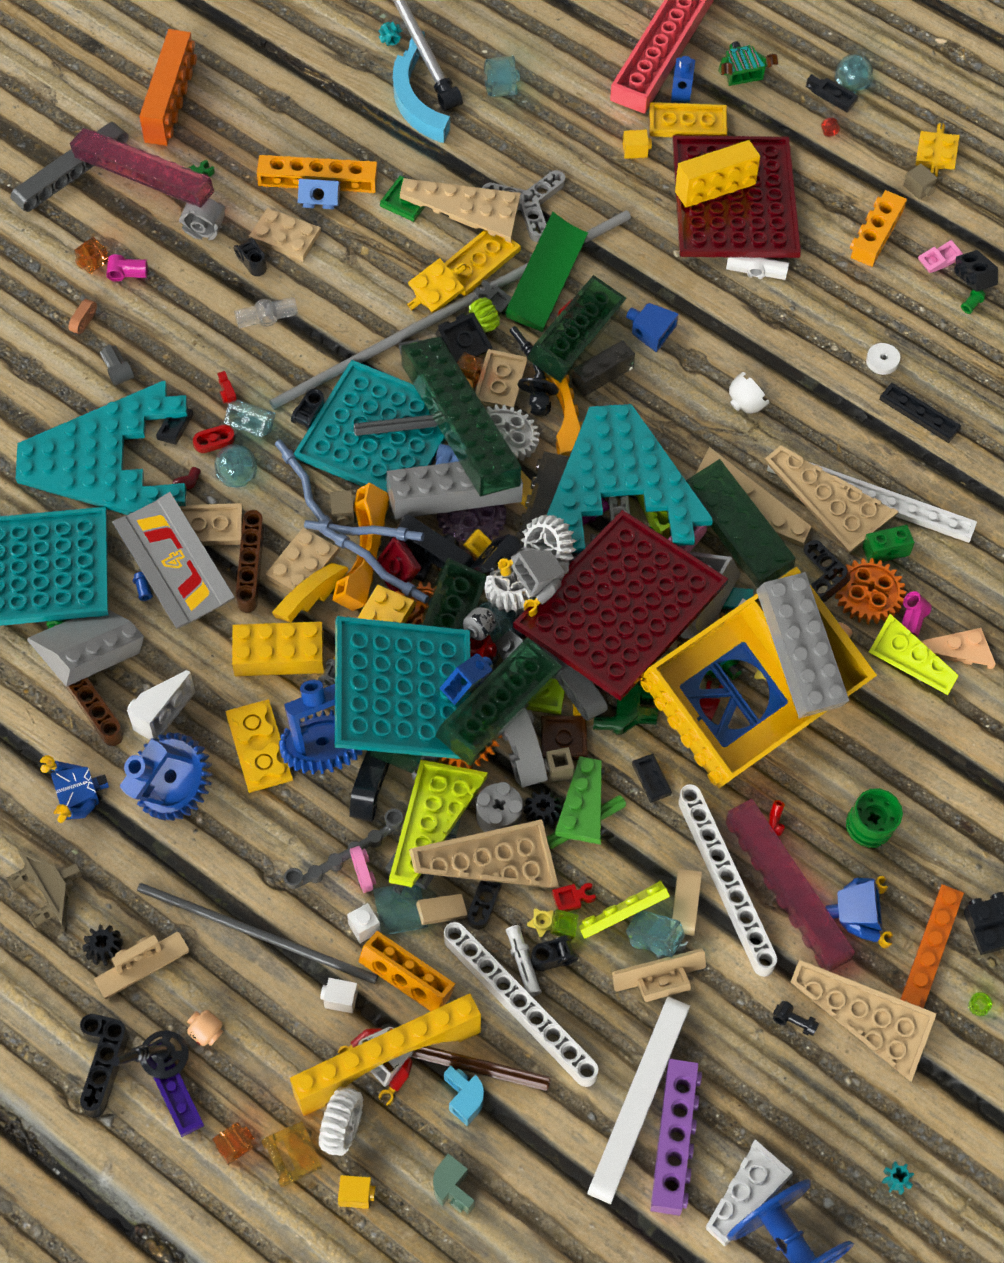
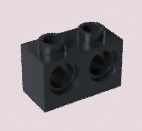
(976, 270)

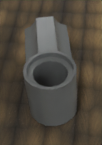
(117, 368)

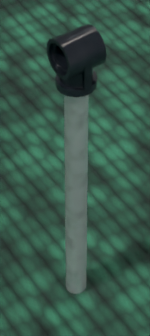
(447, 95)

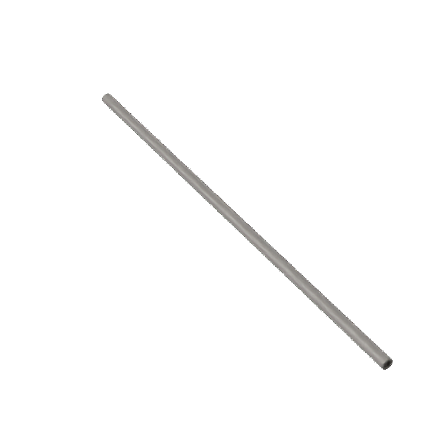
(425, 322)

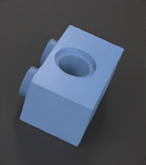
(308, 187)

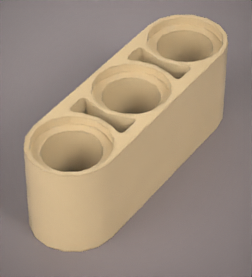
(687, 899)

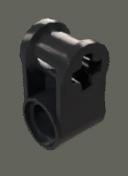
(251, 257)
(307, 411)
(557, 951)

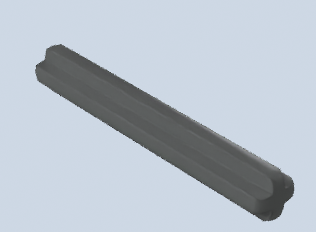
(394, 425)

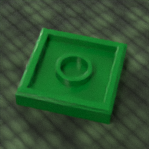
(393, 202)

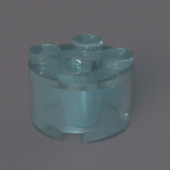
(501, 76)

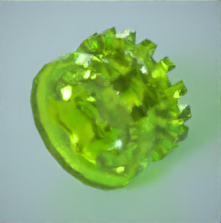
(975, 1008)

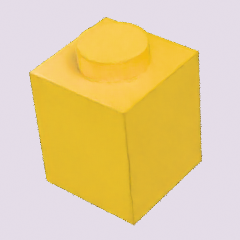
(636, 144)
(355, 1192)

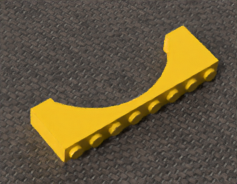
(445, 1024)

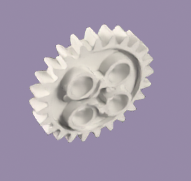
(516, 430)

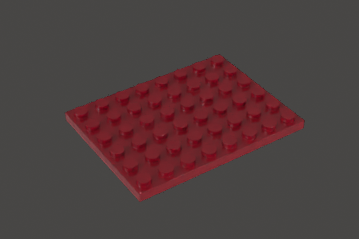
(744, 223)
(622, 604)

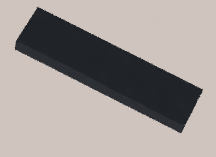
(920, 412)

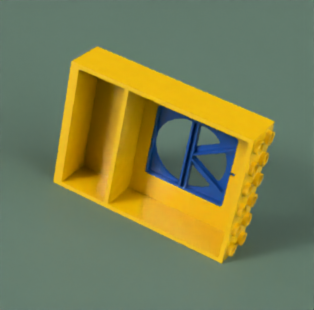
(747, 638)

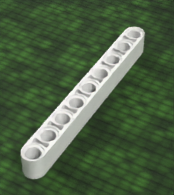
(727, 889)
(522, 1014)
(638, 1100)

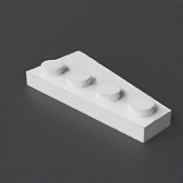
(754, 1184)

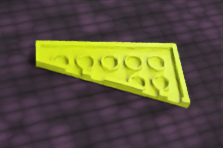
(435, 806)

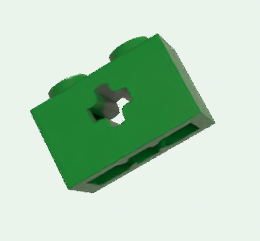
(888, 544)

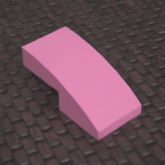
(940, 258)

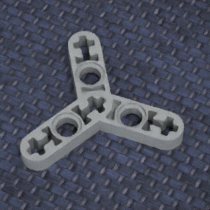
(528, 208)

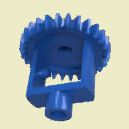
(312, 742)
(168, 776)

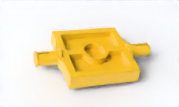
(937, 150)
(436, 286)

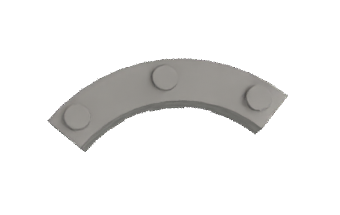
(526, 757)

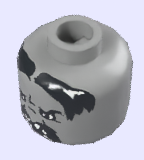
(480, 623)

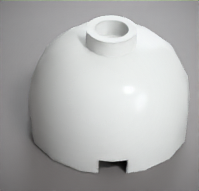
(746, 395)

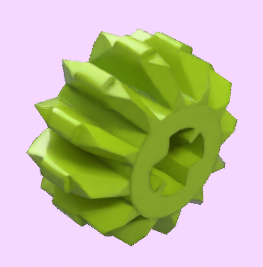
(485, 314)

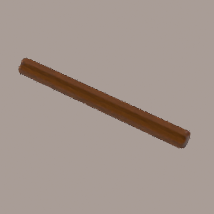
(482, 1067)

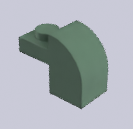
(446, 1184)

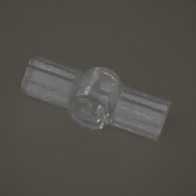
(266, 312)

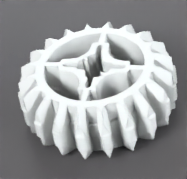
(550, 534)
(506, 591)
(341, 1121)

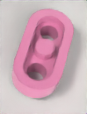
(365, 878)

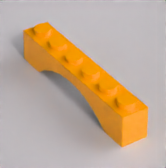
(570, 427)
(370, 510)

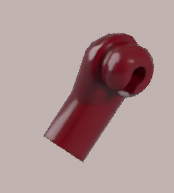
(189, 480)

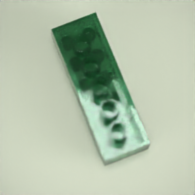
(576, 328)
(741, 525)
(498, 701)

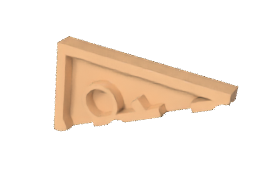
(963, 646)

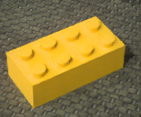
(717, 173)
(278, 649)

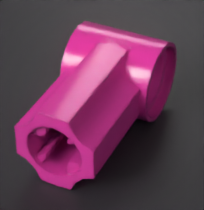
(119, 267)
(916, 610)

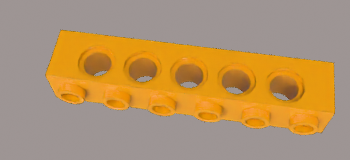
(287, 170)

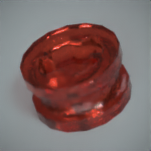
(830, 127)

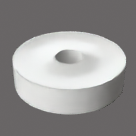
(886, 351)

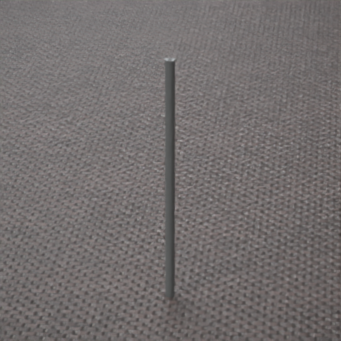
(257, 933)

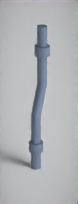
(290, 459)
(400, 533)
(407, 588)

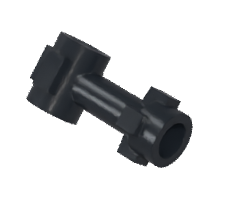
(784, 1013)

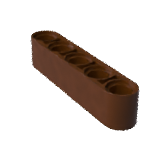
(252, 569)
(93, 708)

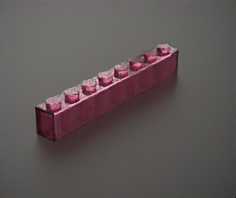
(142, 167)
(789, 886)

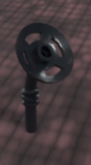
(539, 380)
(159, 1053)

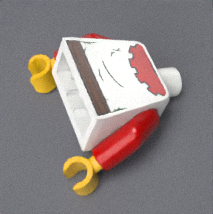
(390, 1073)

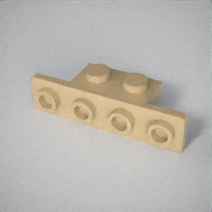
(139, 962)
(661, 976)

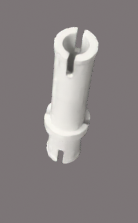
(523, 960)

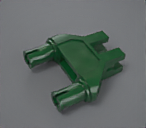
(629, 712)

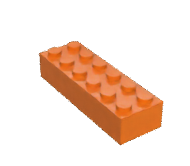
(168, 87)

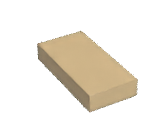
(441, 909)

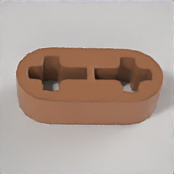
(82, 316)

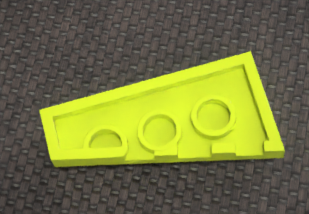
(906, 652)
(625, 909)

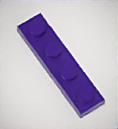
(178, 1101)

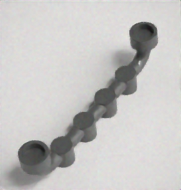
(294, 878)

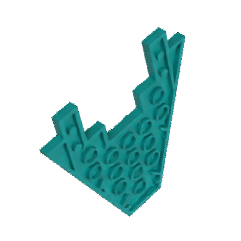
(87, 453)
(623, 458)

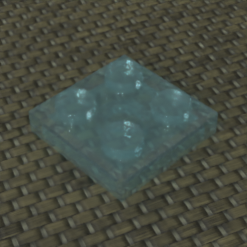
(396, 911)

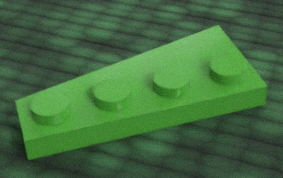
(582, 806)

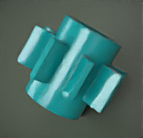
(390, 33)
(901, 1172)

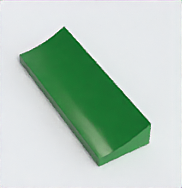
(546, 273)

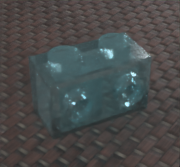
(249, 418)
(655, 933)

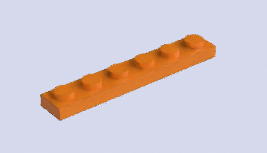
(932, 946)

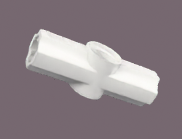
(758, 267)

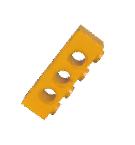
(878, 228)
(406, 972)

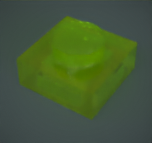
(564, 923)

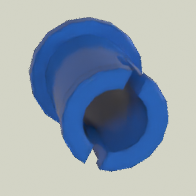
(142, 587)

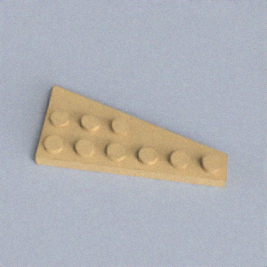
(469, 205)
(834, 502)
(782, 519)

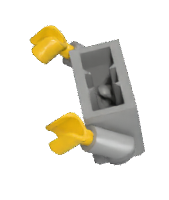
(538, 573)

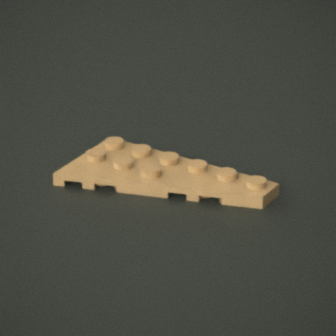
(502, 855)
(880, 1021)

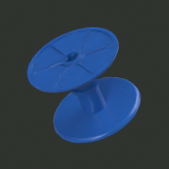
(780, 1226)

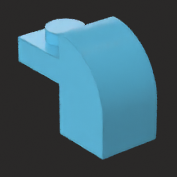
(470, 1095)

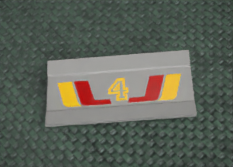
(173, 561)

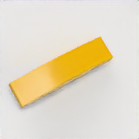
(314, 588)

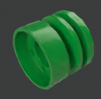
(872, 808)

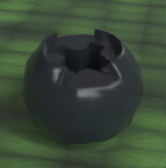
(540, 403)

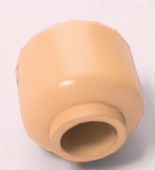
(204, 1027)

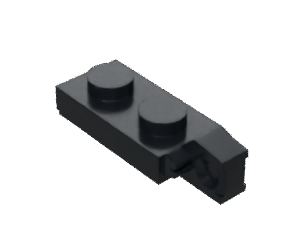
(832, 92)

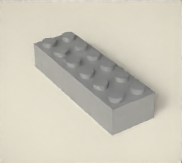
(440, 490)
(802, 645)

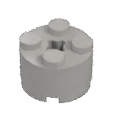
(203, 221)
(498, 807)

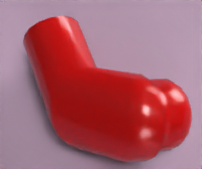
(774, 817)

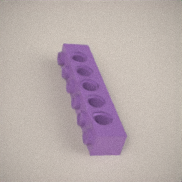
(663, 1199)

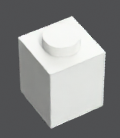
(363, 922)
(339, 995)

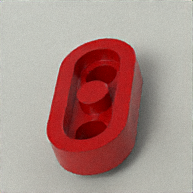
(213, 438)

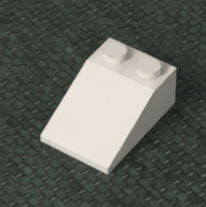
(160, 705)

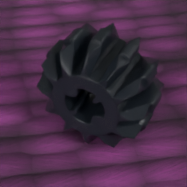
(551, 806)
(106, 936)

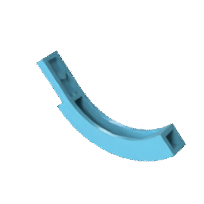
(417, 114)

